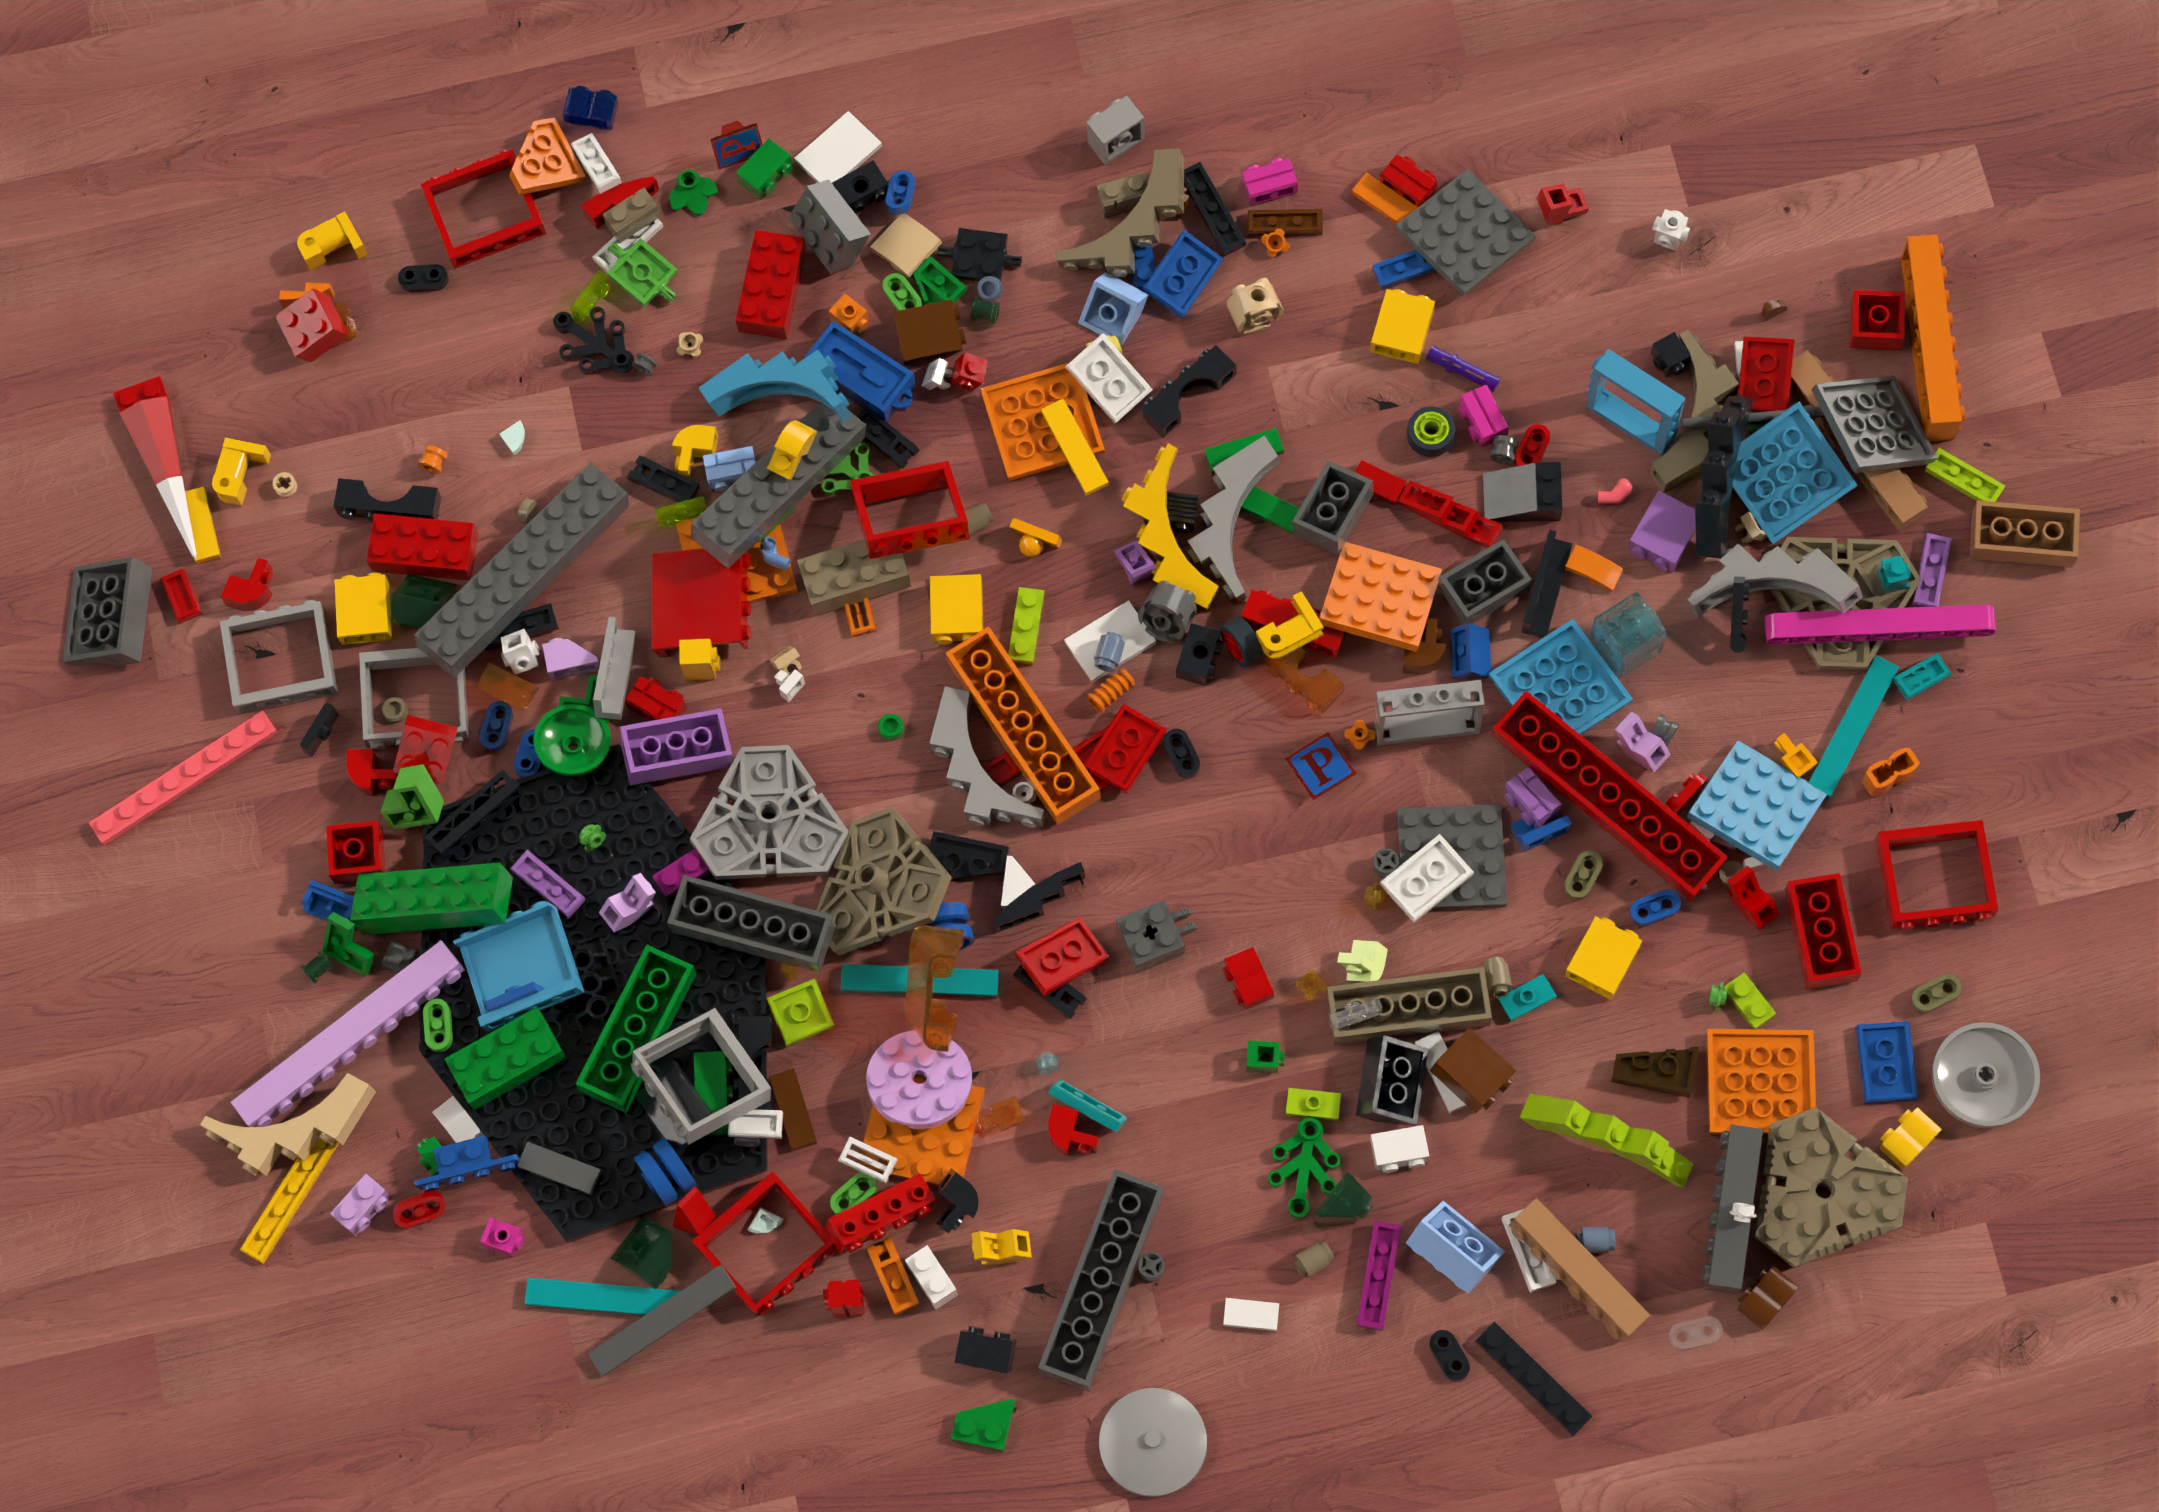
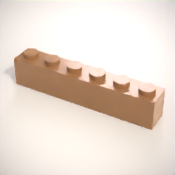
(1578, 1270)

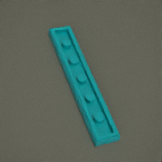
(1853, 725)
(894, 980)
(594, 1296)

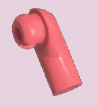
(1617, 495)

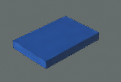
(1182, 274)
(1886, 1062)

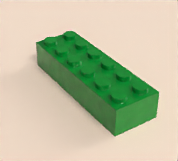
(431, 898)
(638, 1018)

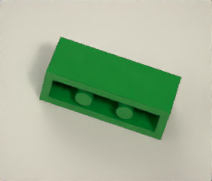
(712, 1083)

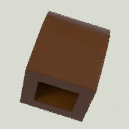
(1429, 654)

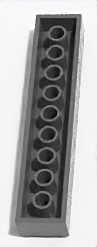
(522, 570)

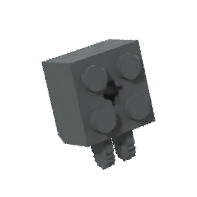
(1158, 921)

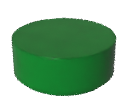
(890, 727)

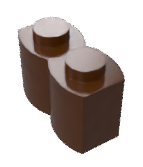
(1767, 1297)

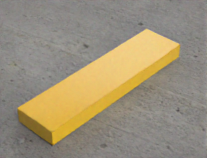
(1074, 447)

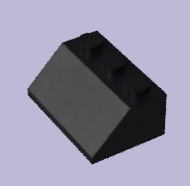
(1392, 1081)

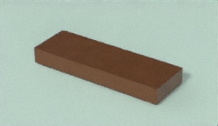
(1292, 221)
(795, 1113)

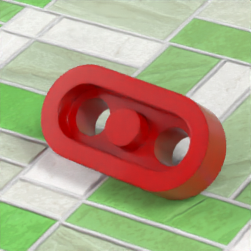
(1529, 448)
(1693, 786)
(419, 1209)

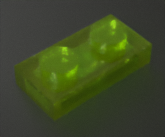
(596, 289)
(672, 514)

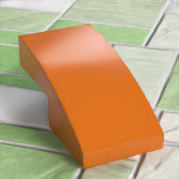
(288, 297)
(1594, 567)

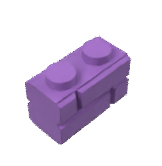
(1532, 798)

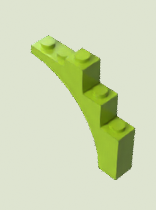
(1609, 1133)

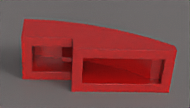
(601, 203)

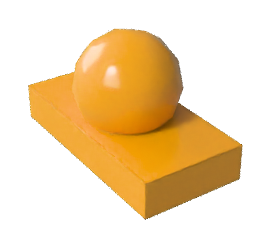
(1033, 538)

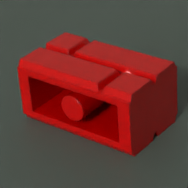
(1409, 180)
(653, 701)
(844, 1298)

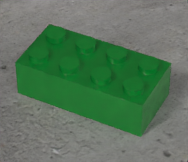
(505, 1058)

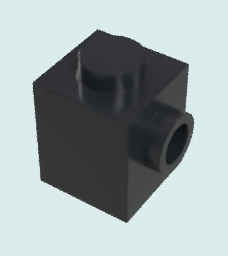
(1670, 355)

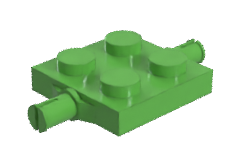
(642, 272)

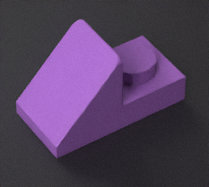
(1135, 562)

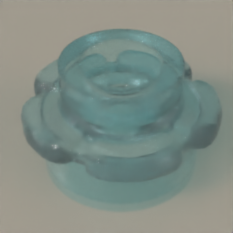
(1047, 1063)

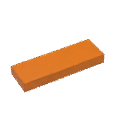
(1382, 199)

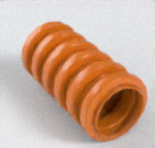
(1111, 690)

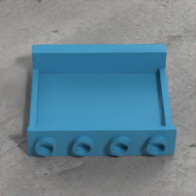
(517, 953)

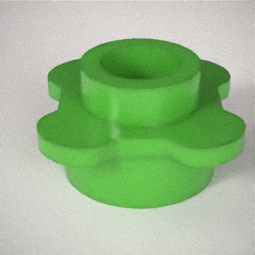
(591, 837)
(1717, 996)

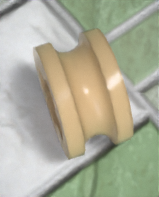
(287, 477)

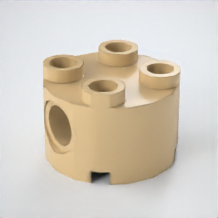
(1254, 306)

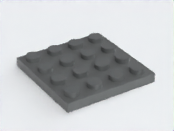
(1465, 232)
(1874, 424)
(1474, 835)

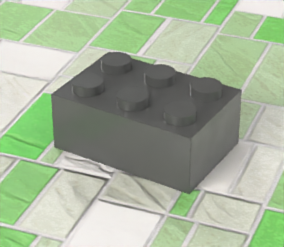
(829, 226)
(1332, 507)
(1484, 583)

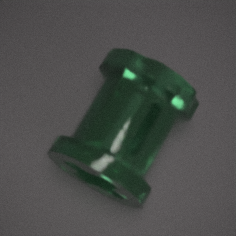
(985, 310)
(317, 967)

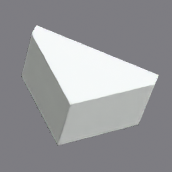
(1015, 882)
(456, 1121)

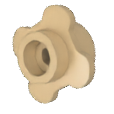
(686, 338)

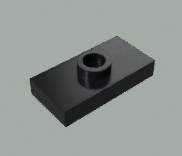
(319, 730)

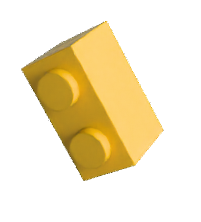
(698, 659)

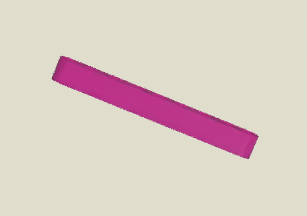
(1880, 624)

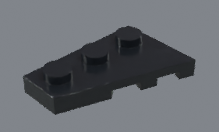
(968, 857)

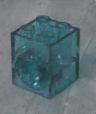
(1628, 634)

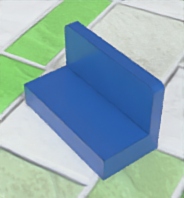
(1470, 651)
(1530, 837)

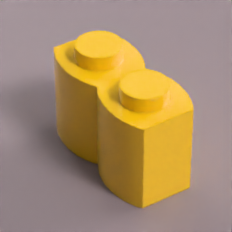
(1909, 1138)

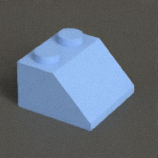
(1112, 307)

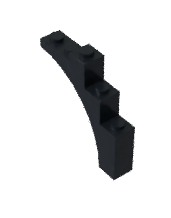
(1718, 470)

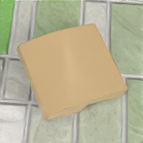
(906, 244)

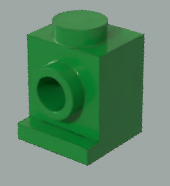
(1257, 1049)
(426, 1149)

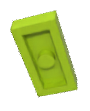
(1749, 1001)

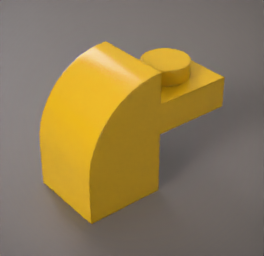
(692, 443)
(790, 448)
(1001, 1247)

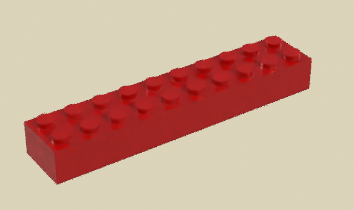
(1608, 795)

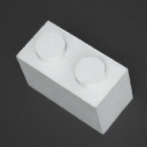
(1399, 1149)
(931, 1277)

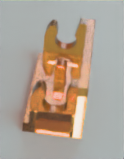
(507, 687)

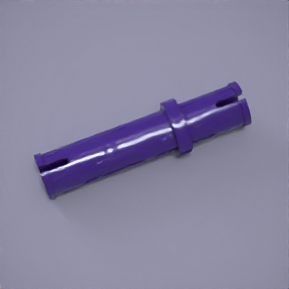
(1436, 355)

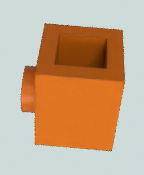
(849, 315)

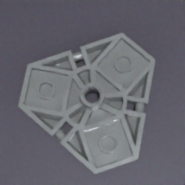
(739, 840)

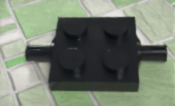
(979, 254)

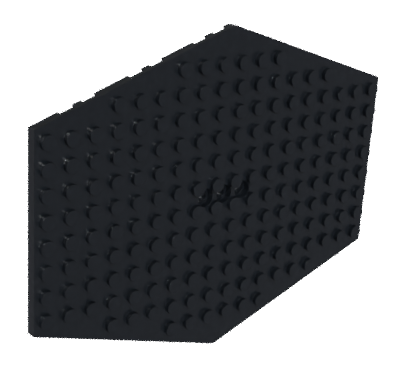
(549, 1108)

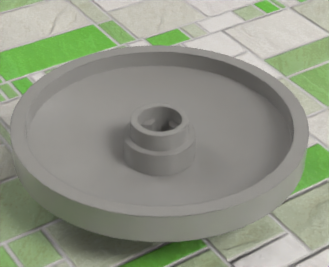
(1985, 1075)
(1153, 1442)

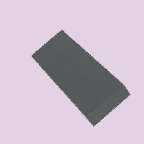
(559, 1168)

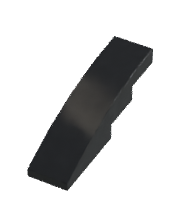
(1030, 903)

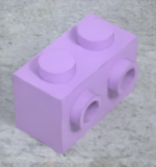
(360, 1205)

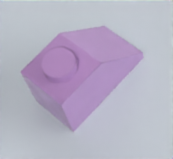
(568, 659)

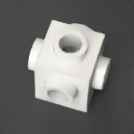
(1671, 229)
(519, 651)

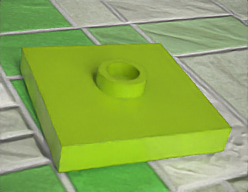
(800, 1012)

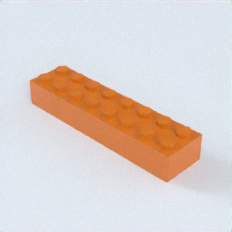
(1932, 338)
(1023, 725)

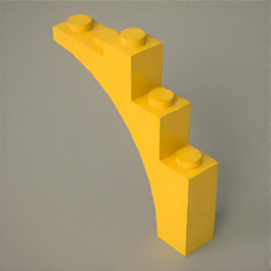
(1157, 535)

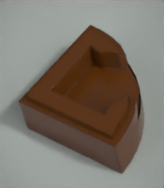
(1773, 309)

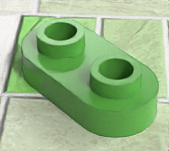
(904, 296)
(437, 1026)
(851, 1192)

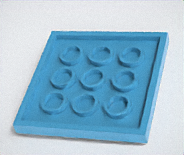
(1788, 473)
(1566, 677)
(1756, 805)

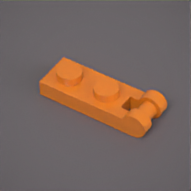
(893, 1277)

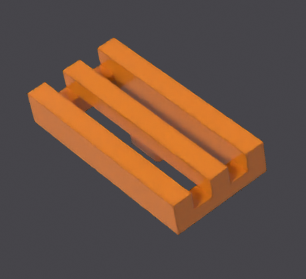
(863, 629)

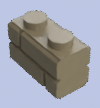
(1121, 194)
(631, 215)

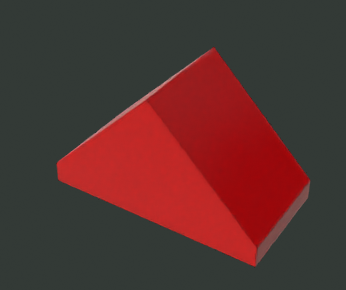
(693, 1213)

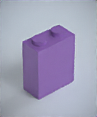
(1664, 532)

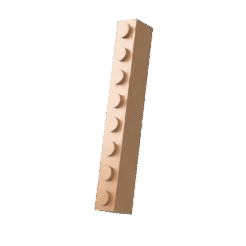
(1889, 486)

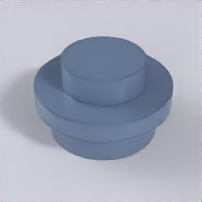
(989, 288)

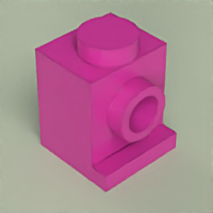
(508, 1246)

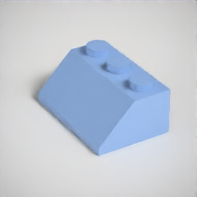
(1455, 1247)

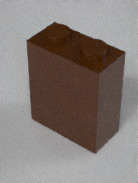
(929, 331)
(1473, 1071)

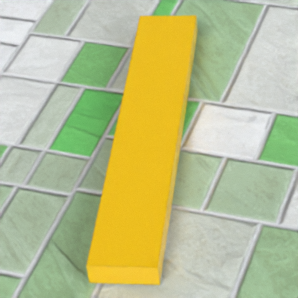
(286, 1201)

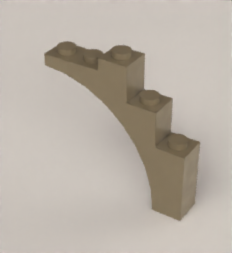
(1141, 227)
(1710, 389)

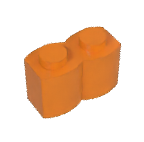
(1894, 771)

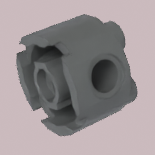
(1167, 611)

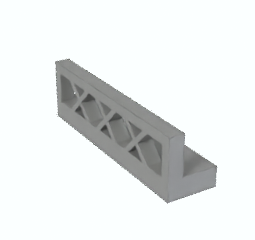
(613, 671)

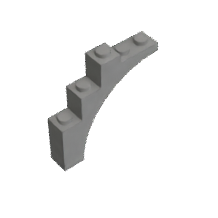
(1237, 478)
(1776, 570)
(965, 773)

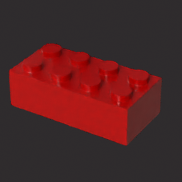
(771, 284)
(422, 547)
(1823, 931)

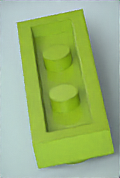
(1964, 477)
(1026, 625)

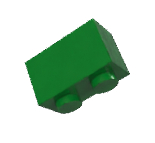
(765, 169)

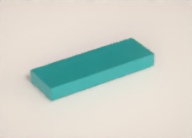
(1088, 1105)

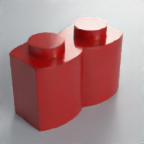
(1248, 978)

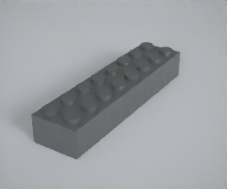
(764, 497)
(1101, 1280)

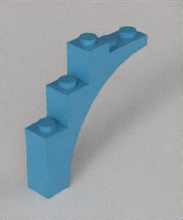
(779, 376)

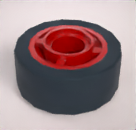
(1241, 642)

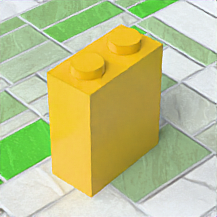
(1402, 326)
(955, 607)
(363, 609)
(1603, 957)

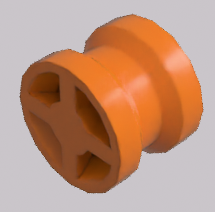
(432, 459)

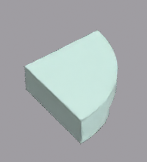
(514, 437)
(764, 1222)

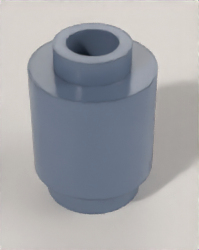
(1109, 651)
(1597, 1239)

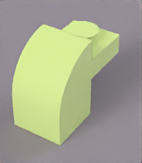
(1364, 962)

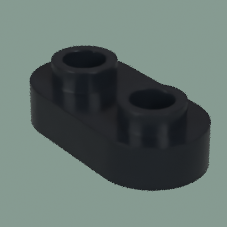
(422, 278)
(1183, 754)
(1448, 1355)

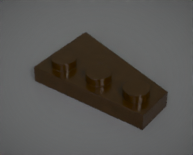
(1657, 1071)

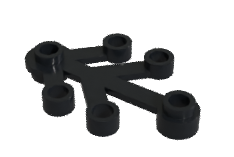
(596, 344)

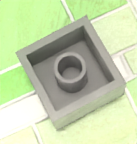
(1115, 130)

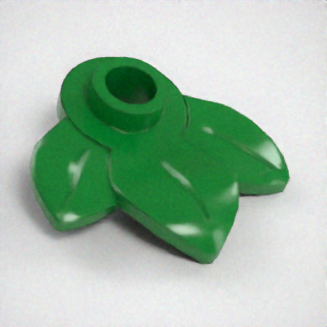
(693, 195)

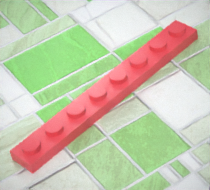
(183, 778)

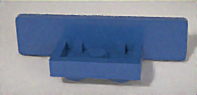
(463, 1161)

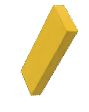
(202, 525)

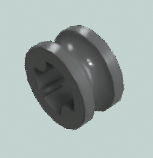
(644, 364)

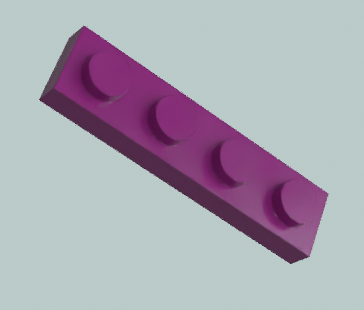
(1378, 1275)

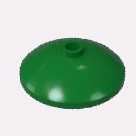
(568, 727)

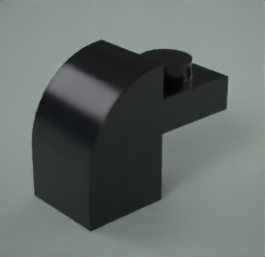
(962, 1199)

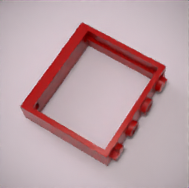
(493, 242)
(905, 483)
(1932, 834)
(740, 1209)

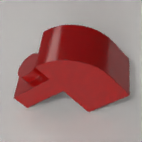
(1559, 204)
(251, 593)
(364, 773)
(1750, 899)
(1063, 1132)

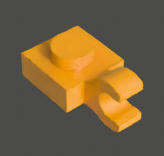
(1796, 759)

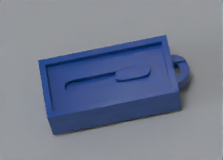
(866, 373)

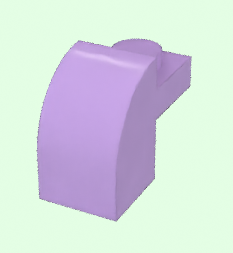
(1640, 744)
(629, 904)

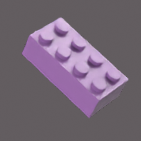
(675, 746)

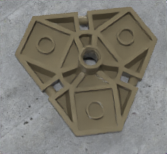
(1861, 565)
(888, 882)
(1811, 1154)

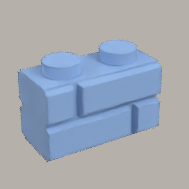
(727, 467)

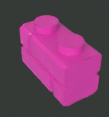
(1269, 181)
(1482, 415)

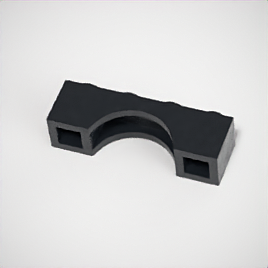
(1211, 370)
(354, 501)
(755, 1037)

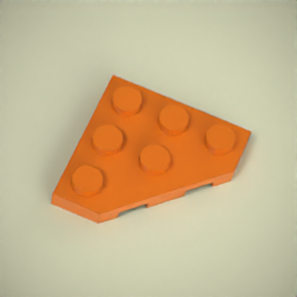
(545, 160)

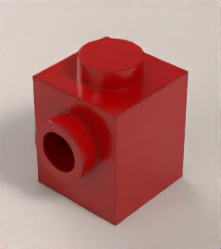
(968, 371)

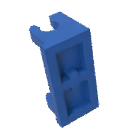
(324, 900)

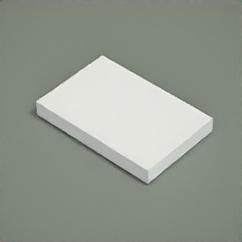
(838, 150)
(1108, 378)
(1122, 621)
(1426, 878)

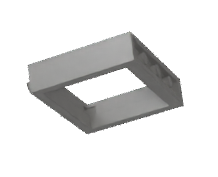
(400, 659)
(285, 694)
(1429, 712)
(712, 1023)

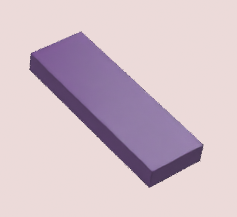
(1931, 570)
(547, 884)

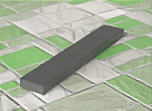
(662, 1320)

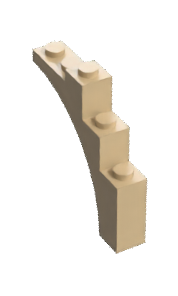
(329, 1120)

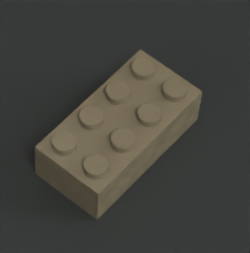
(849, 576)

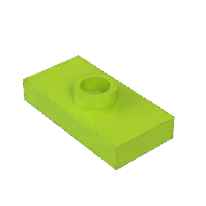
(1313, 1104)

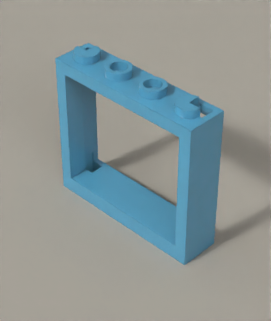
(1642, 387)

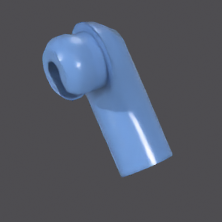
(771, 556)

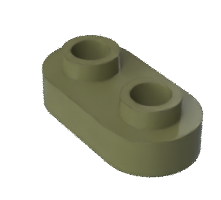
(1582, 875)
(1934, 993)

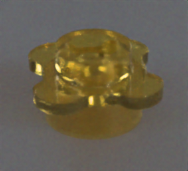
(1374, 896)
(1310, 977)

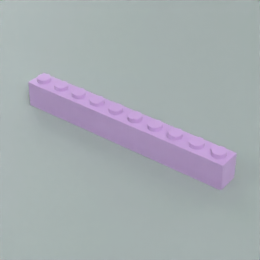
(348, 1036)

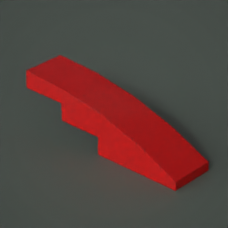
(1449, 514)

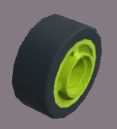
(1431, 418)

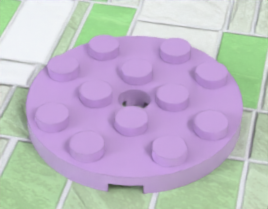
(915, 1104)

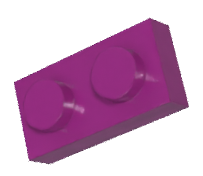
(671, 876)

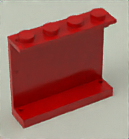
(699, 599)

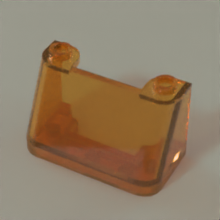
(931, 956)

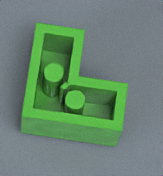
(412, 800)

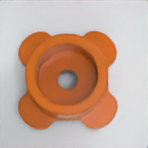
(1273, 249)
(1359, 742)

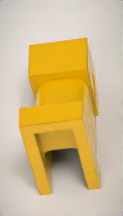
(327, 238)
(232, 468)
(1293, 632)

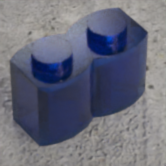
(590, 107)

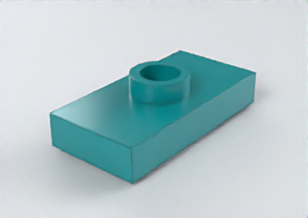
(1922, 676)
(1527, 998)

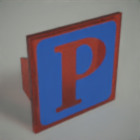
(735, 144)
(1320, 766)

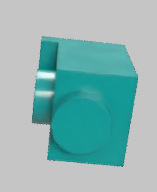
(1894, 574)

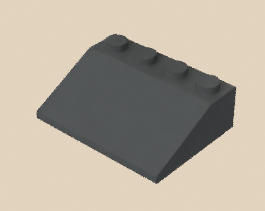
(108, 613)

